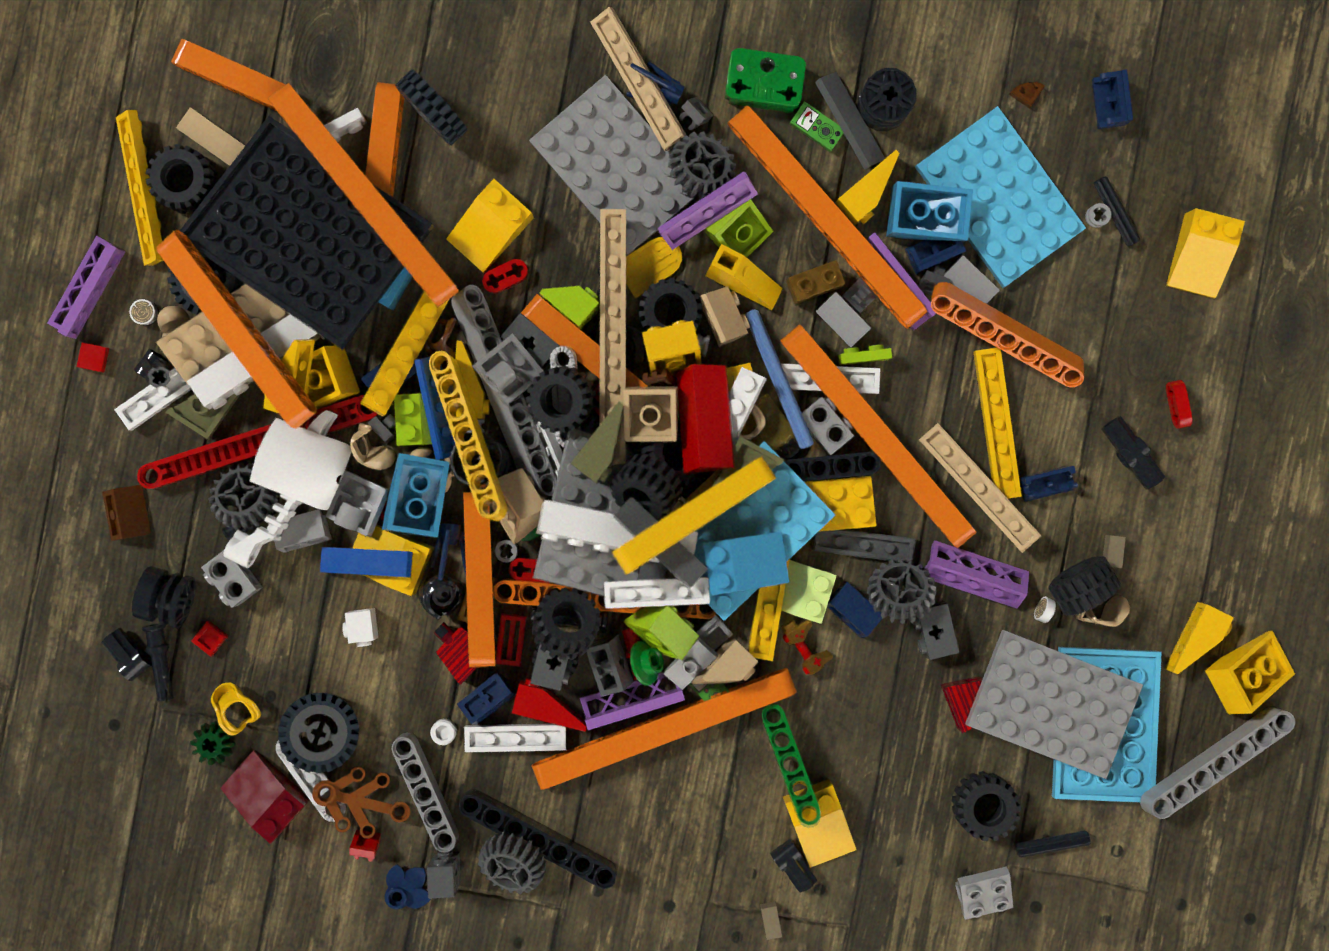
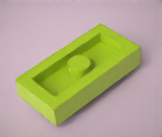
(875, 353)

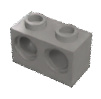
(820, 430)
(225, 583)

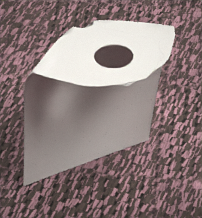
(300, 464)

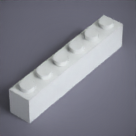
(229, 375)
(589, 527)

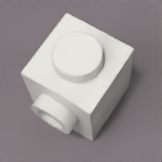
(360, 627)

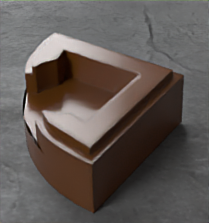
(1027, 92)

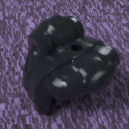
(432, 599)

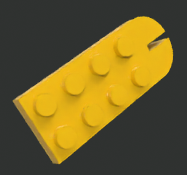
(849, 500)

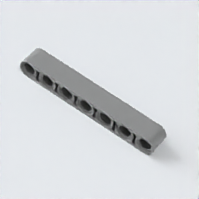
(1228, 762)

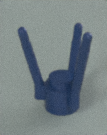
(670, 88)
(448, 536)

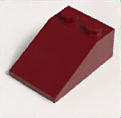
(264, 796)

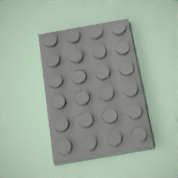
(613, 161)
(573, 565)
(1054, 704)

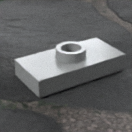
(696, 660)

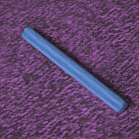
(779, 379)

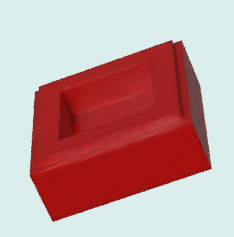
(92, 357)
(209, 638)

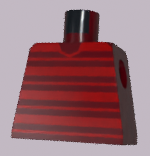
(455, 651)
(960, 699)

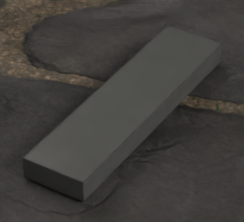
(850, 120)
(865, 545)
(675, 558)

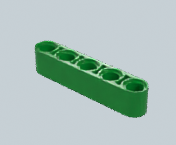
(795, 777)

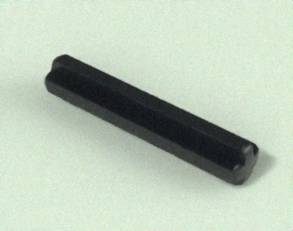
(1117, 210)
(1053, 844)

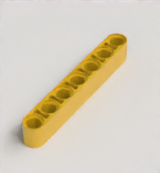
(476, 445)
(693, 515)

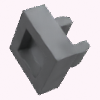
(697, 112)
(932, 278)
(859, 296)
(383, 428)

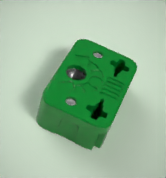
(763, 88)

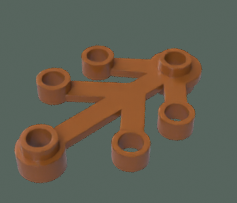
(357, 800)

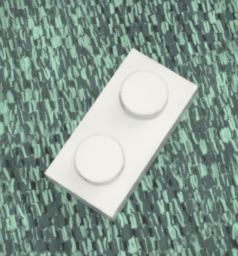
(348, 123)

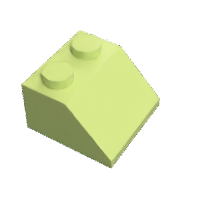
(807, 591)

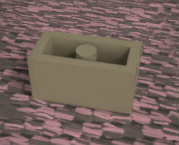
(1114, 550)
(771, 920)

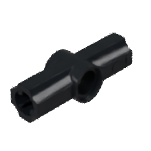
(1133, 453)

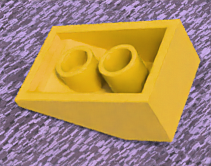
(489, 225)
(1204, 252)
(672, 347)
(331, 377)
(395, 541)
(1250, 674)
(831, 835)

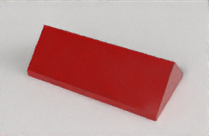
(705, 418)

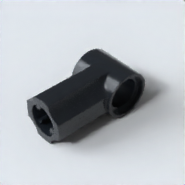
(153, 369)
(130, 659)
(790, 860)

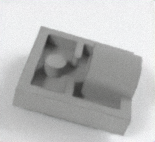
(508, 369)
(357, 504)
(985, 893)

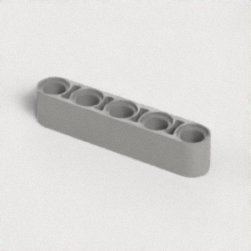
(425, 804)

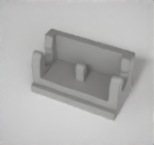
(971, 280)
(843, 319)
(304, 531)
(713, 632)

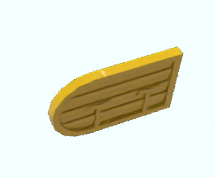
(651, 263)

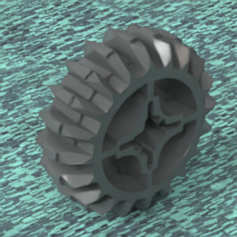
(705, 157)
(235, 491)
(915, 598)
(512, 863)

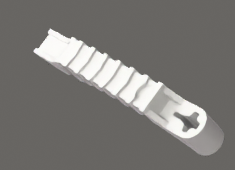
(245, 547)

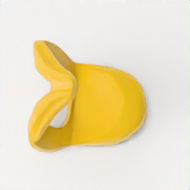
(226, 695)

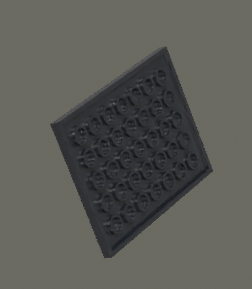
(297, 235)

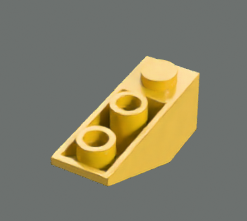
(743, 277)

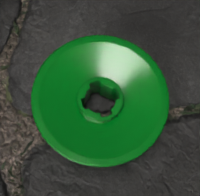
(646, 662)

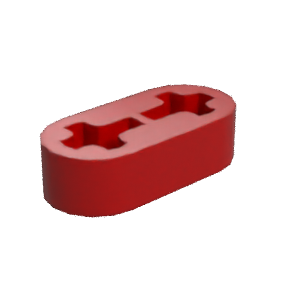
(501, 271)
(1179, 404)
(526, 576)

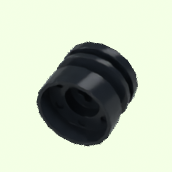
(873, 103)
(499, 454)
(163, 597)

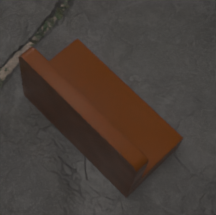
(126, 512)

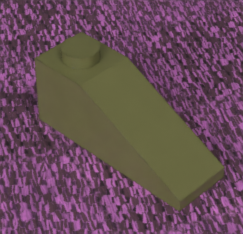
(599, 451)

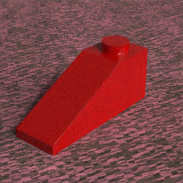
(543, 705)

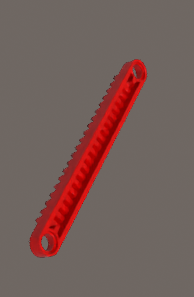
(239, 447)

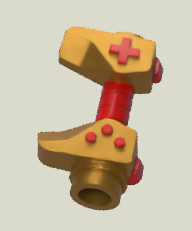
(796, 635)

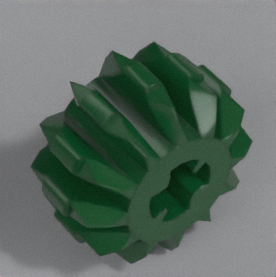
(215, 752)

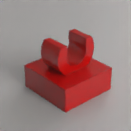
(365, 847)

